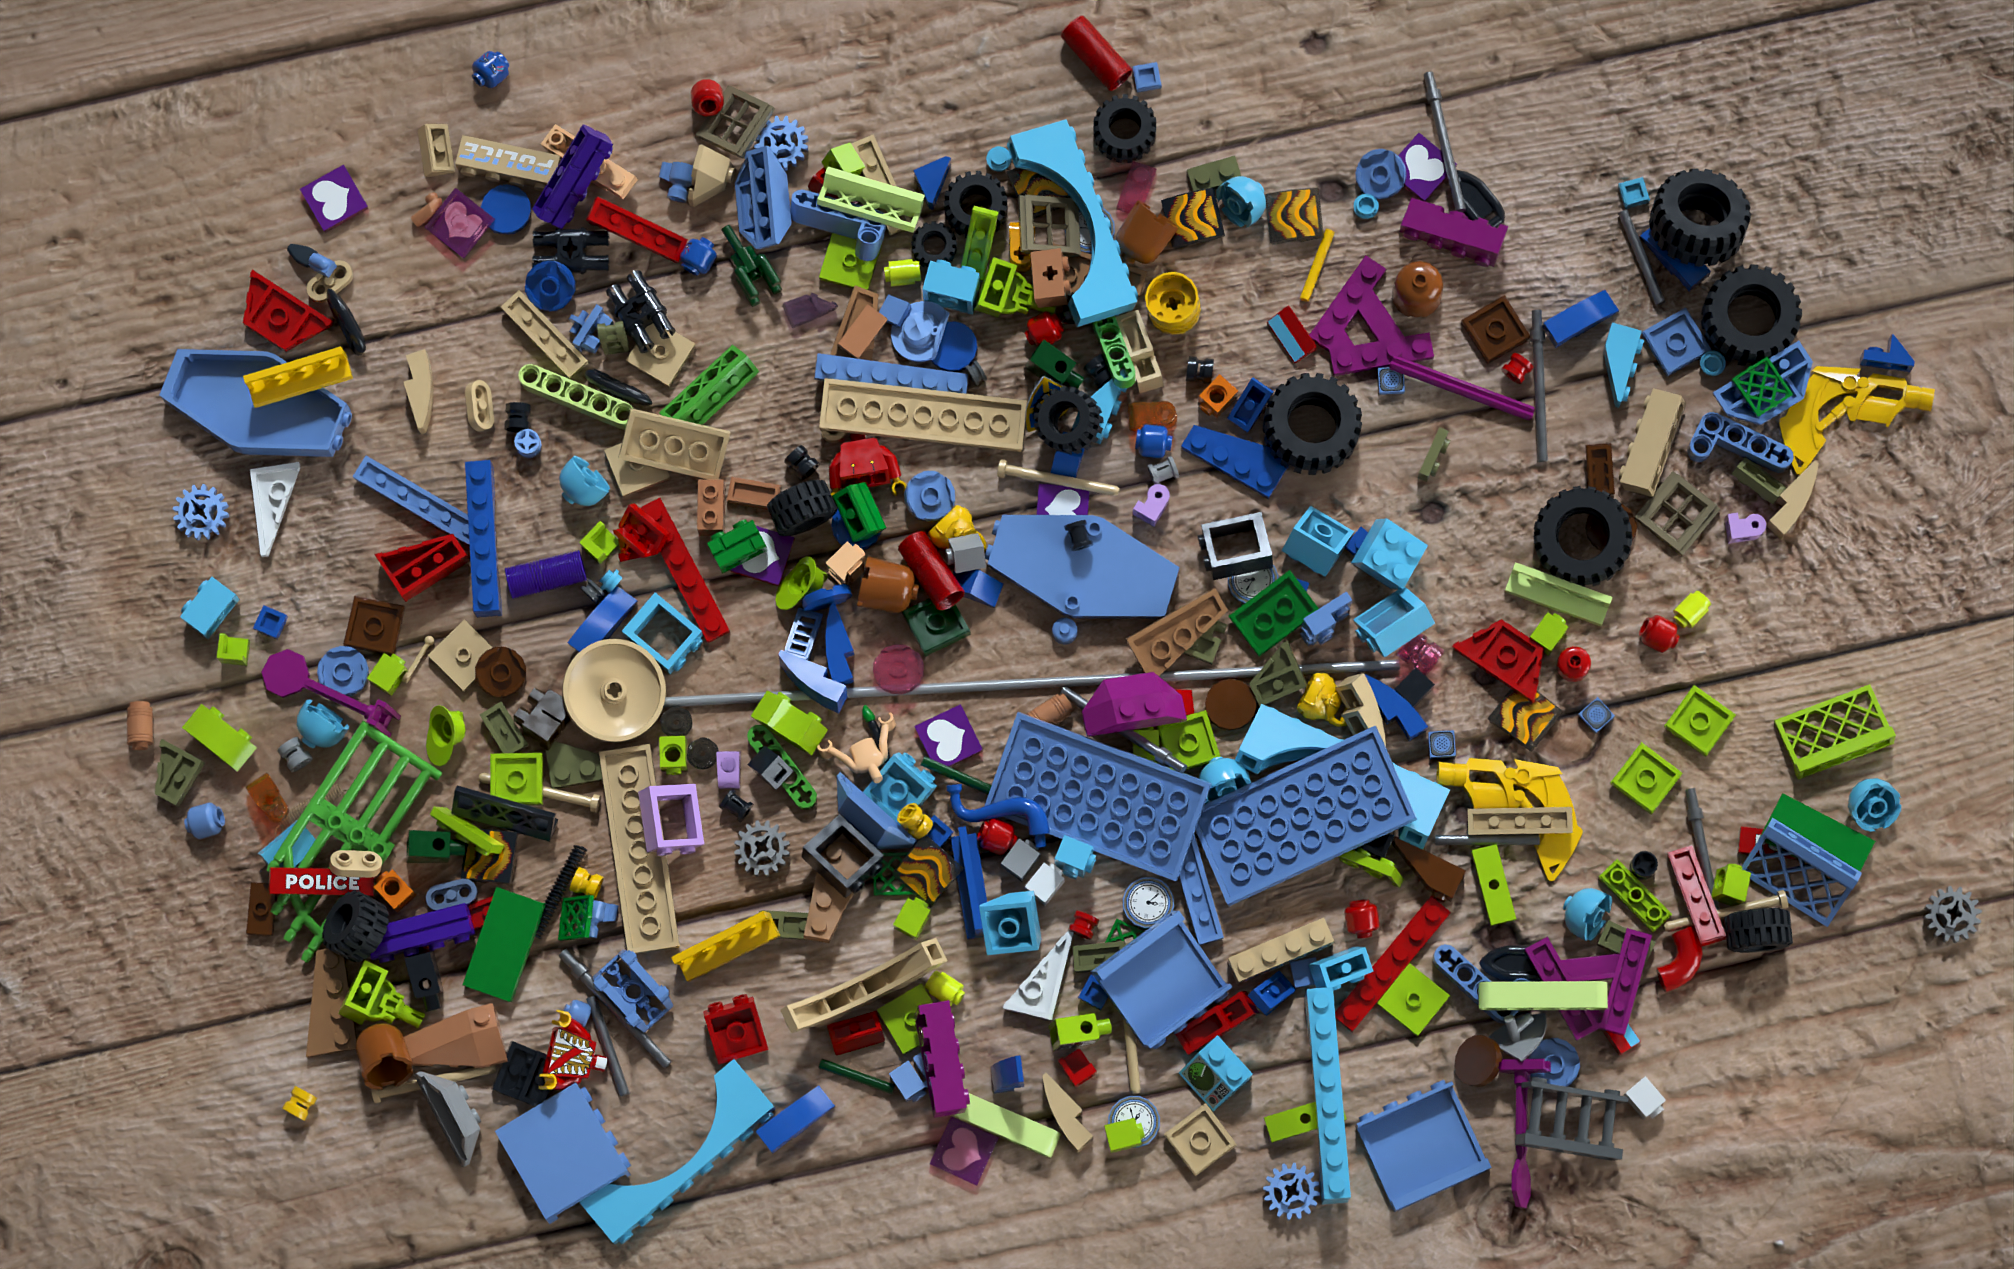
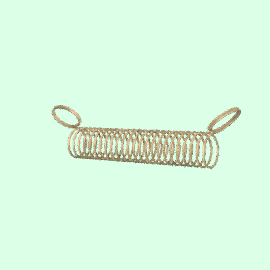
(306, 806)

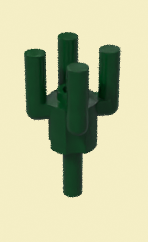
(750, 268)

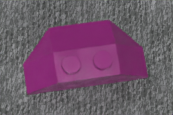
(1132, 704)

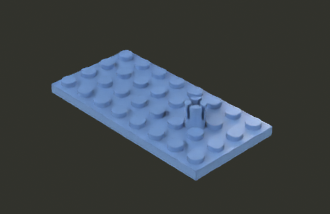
(1101, 795)
(1303, 816)

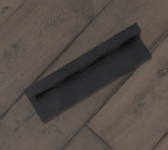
(504, 814)

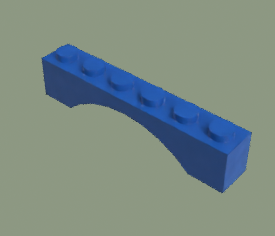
(482, 538)

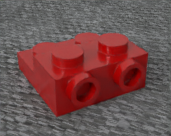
(735, 1029)

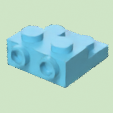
(900, 785)

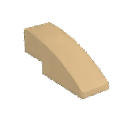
(1141, 351)
(420, 388)
(1793, 501)
(1361, 705)
(1065, 1114)

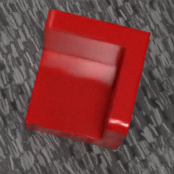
(1077, 1067)

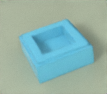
(1633, 193)

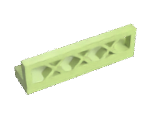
(873, 196)
(1558, 594)

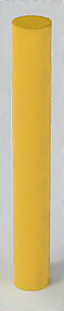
(1317, 265)

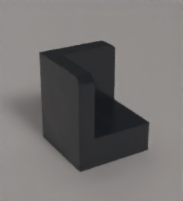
(1415, 687)
(770, 767)
(1379, 846)

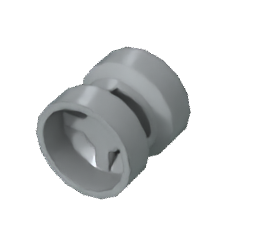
(294, 754)

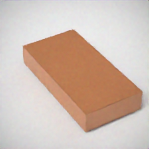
(862, 332)
(751, 493)

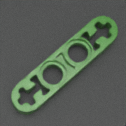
(1115, 345)
(807, 788)

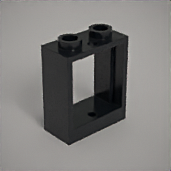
(1241, 564)
(837, 827)

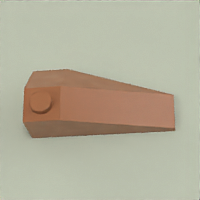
(462, 1039)

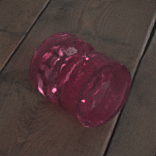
(1421, 653)

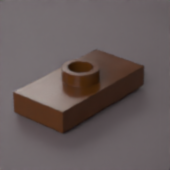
(1600, 467)
(260, 919)

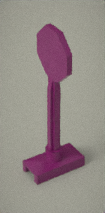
(289, 674)
(1520, 1174)

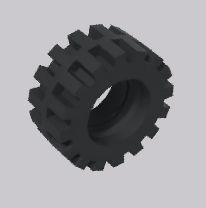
(930, 230)

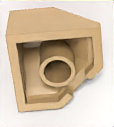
(709, 175)

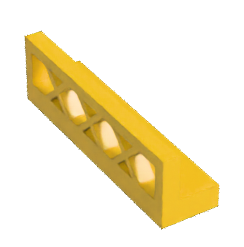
(298, 377)
(726, 945)

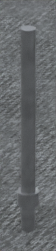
(1434, 98)
(1537, 336)
(1161, 754)
(1695, 815)
(581, 973)

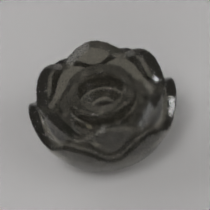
(676, 714)
(702, 745)

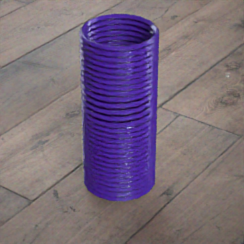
(555, 572)

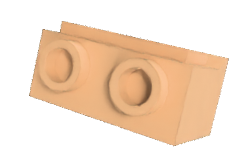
(847, 564)

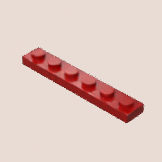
(688, 576)
(1391, 963)

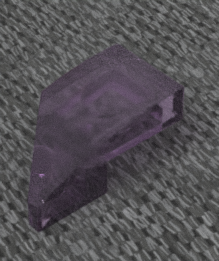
(807, 309)

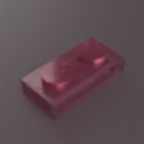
(1136, 186)

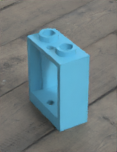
(644, 616)
(1393, 622)

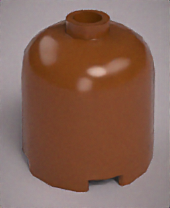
(1144, 234)
(1417, 289)
(887, 586)
(383, 1056)

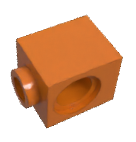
(1223, 387)
(404, 894)

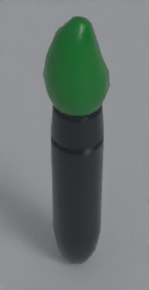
(874, 729)

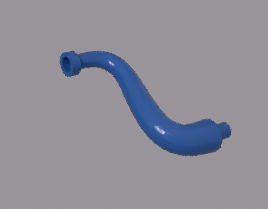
(1030, 809)

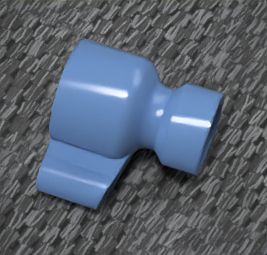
(680, 176)
(600, 913)

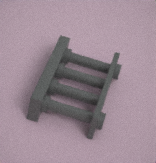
(1557, 1141)

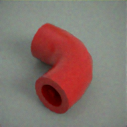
(1685, 963)

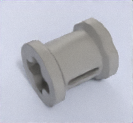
(1163, 470)

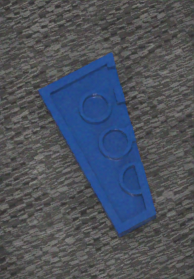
(1237, 458)

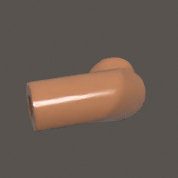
(427, 211)

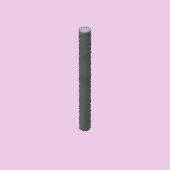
(1641, 257)
(1486, 839)
(608, 1046)

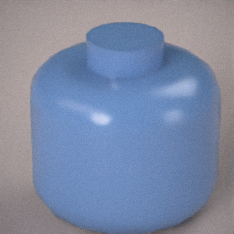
(1064, 631)
(579, 1011)

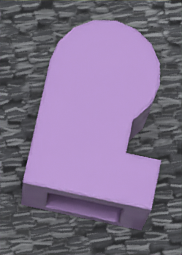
(1154, 506)
(1744, 529)
(728, 769)

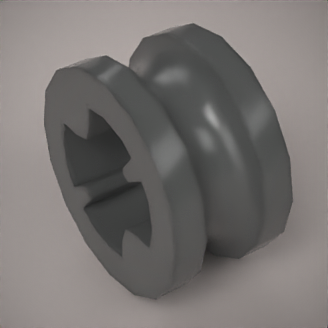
(976, 373)
(592, 591)

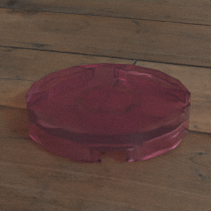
(898, 669)

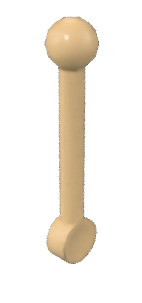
(429, 640)

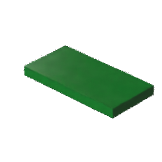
(1823, 831)
(504, 944)

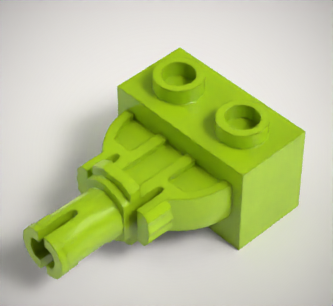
(1006, 291)
(375, 999)

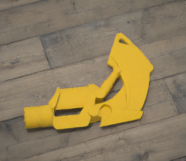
(1801, 425)
(1536, 778)

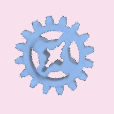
(786, 134)
(192, 518)
(1302, 1196)

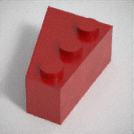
(422, 565)

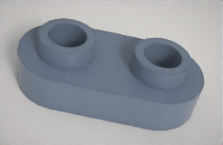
(451, 893)

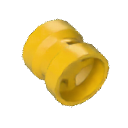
(913, 819)
(586, 883)
(301, 1097)

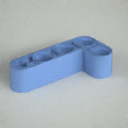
(867, 232)
(1742, 447)
(1471, 986)

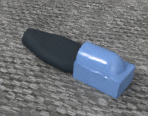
(311, 258)

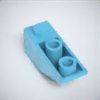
(1619, 356)
(1108, 401)

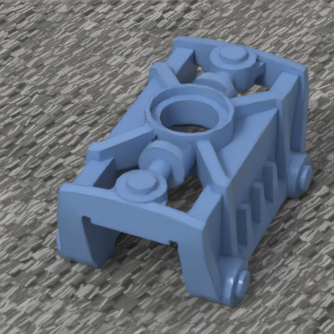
(638, 977)

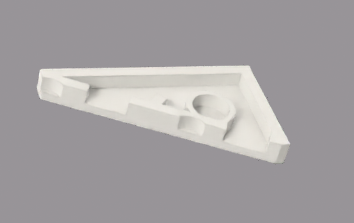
(271, 494)
(1040, 990)

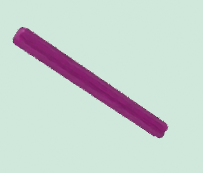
(1462, 388)

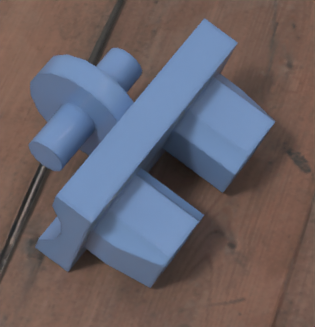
(584, 338)

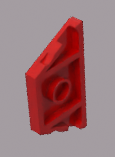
(280, 315)
(1506, 656)

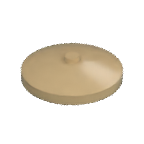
(613, 690)

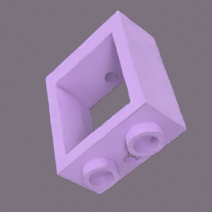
(651, 820)

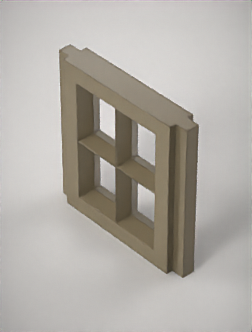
(752, 130)
(1027, 225)
(1695, 527)

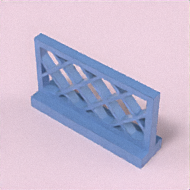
(1814, 857)

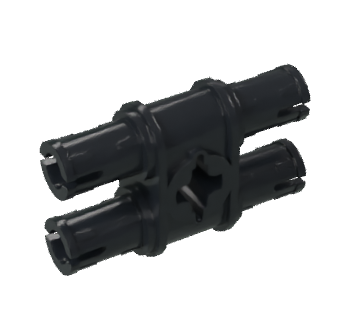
(580, 239)
(652, 311)

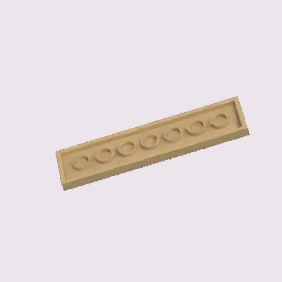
(923, 415)
(641, 875)

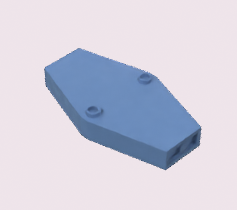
(213, 395)
(1104, 581)

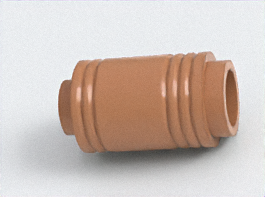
(1053, 710)
(139, 725)

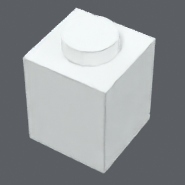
(1045, 882)
(1645, 1099)

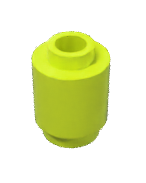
(902, 272)
(1691, 609)
(945, 988)

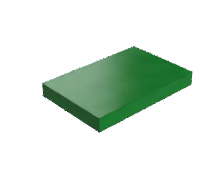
(1273, 613)

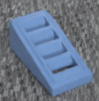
(812, 636)

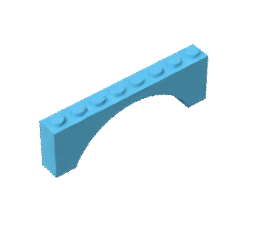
(1055, 155)
(1281, 739)
(1328, 1095)
(738, 1110)

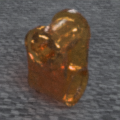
(1151, 413)
(268, 798)

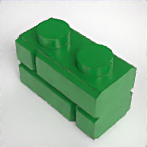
(859, 511)
(737, 545)

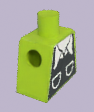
(1067, 1034)

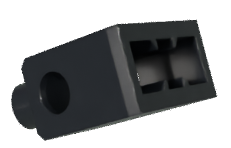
(422, 967)

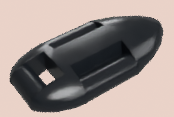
(1479, 199)
(346, 322)
(617, 388)
(1509, 964)

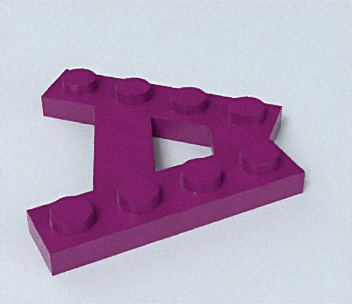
(1359, 297)
(1622, 968)

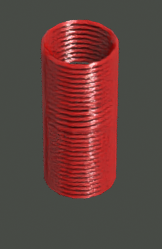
(1094, 49)
(932, 570)

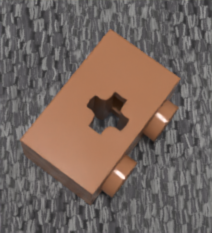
(1044, 265)
(711, 507)

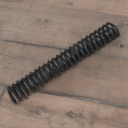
(562, 875)

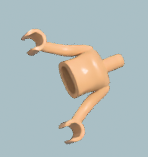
(865, 752)

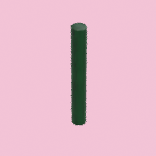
(955, 775)
(856, 1076)

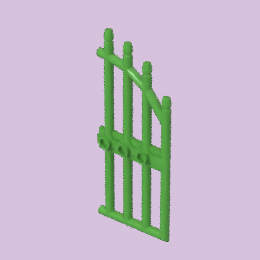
(344, 827)

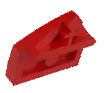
(639, 534)

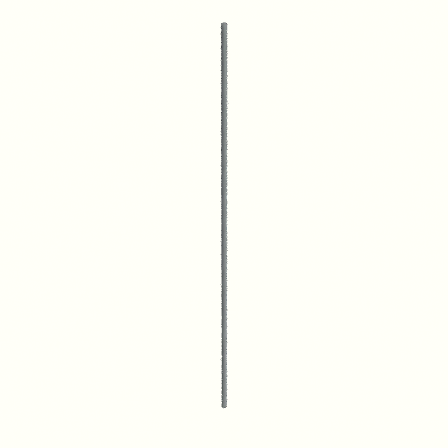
(1032, 683)

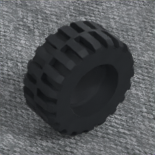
(1708, 194)
(1755, 283)
(1312, 392)
(1575, 502)

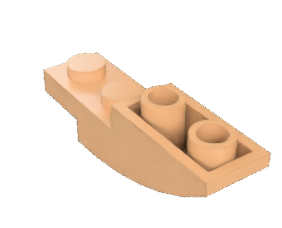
(611, 175)

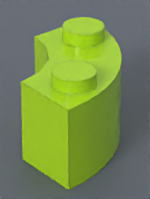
(789, 722)
(220, 737)

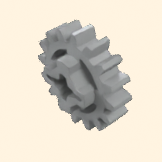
(755, 858)
(1940, 911)

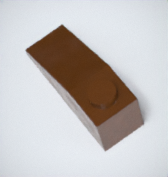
(1434, 872)

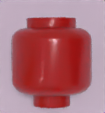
(707, 97)
(1044, 327)
(1659, 633)
(1572, 672)
(996, 836)
(1361, 918)

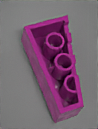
(1453, 232)
(940, 1059)

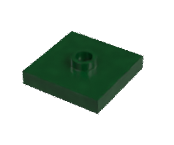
(935, 627)

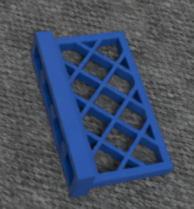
(970, 881)

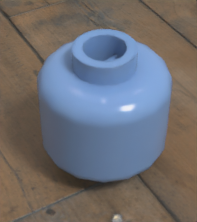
(204, 820)

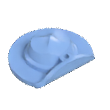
(920, 332)

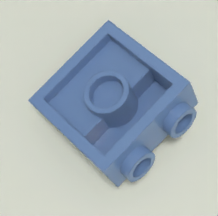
(1321, 623)

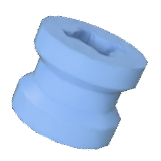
(527, 438)

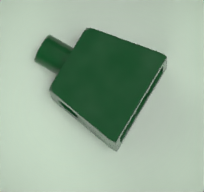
(1045, 360)
(421, 848)

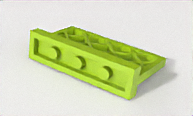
(1841, 752)

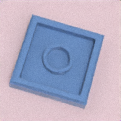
(1676, 341)

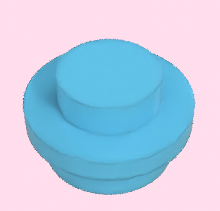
(998, 159)
(1365, 206)
(1712, 363)
(610, 580)

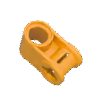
(1015, 249)

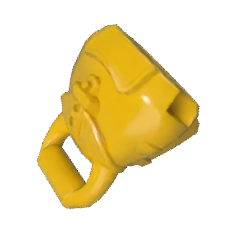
(954, 524)
(1321, 700)

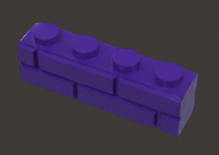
(573, 176)
(425, 931)

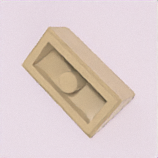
(436, 150)

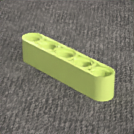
(567, 389)
(1543, 995)
(1010, 1126)

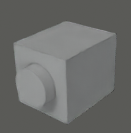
(966, 553)
(1021, 859)

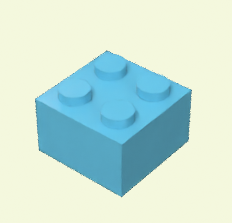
(951, 286)
(1389, 554)

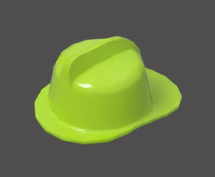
(800, 582)
(444, 732)

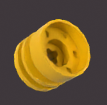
(1170, 289)

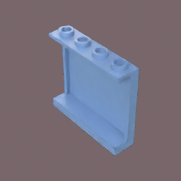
(1161, 981)
(1422, 1145)
(563, 1151)

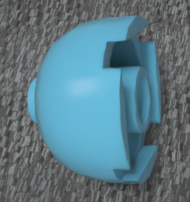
(1242, 200)
(581, 483)
(320, 725)
(1225, 777)
(1874, 804)
(1585, 912)

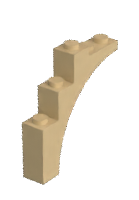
(866, 988)

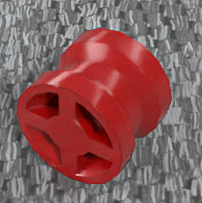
(1517, 368)
(1083, 925)

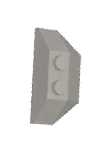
(452, 1113)

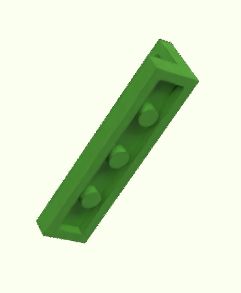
(715, 392)

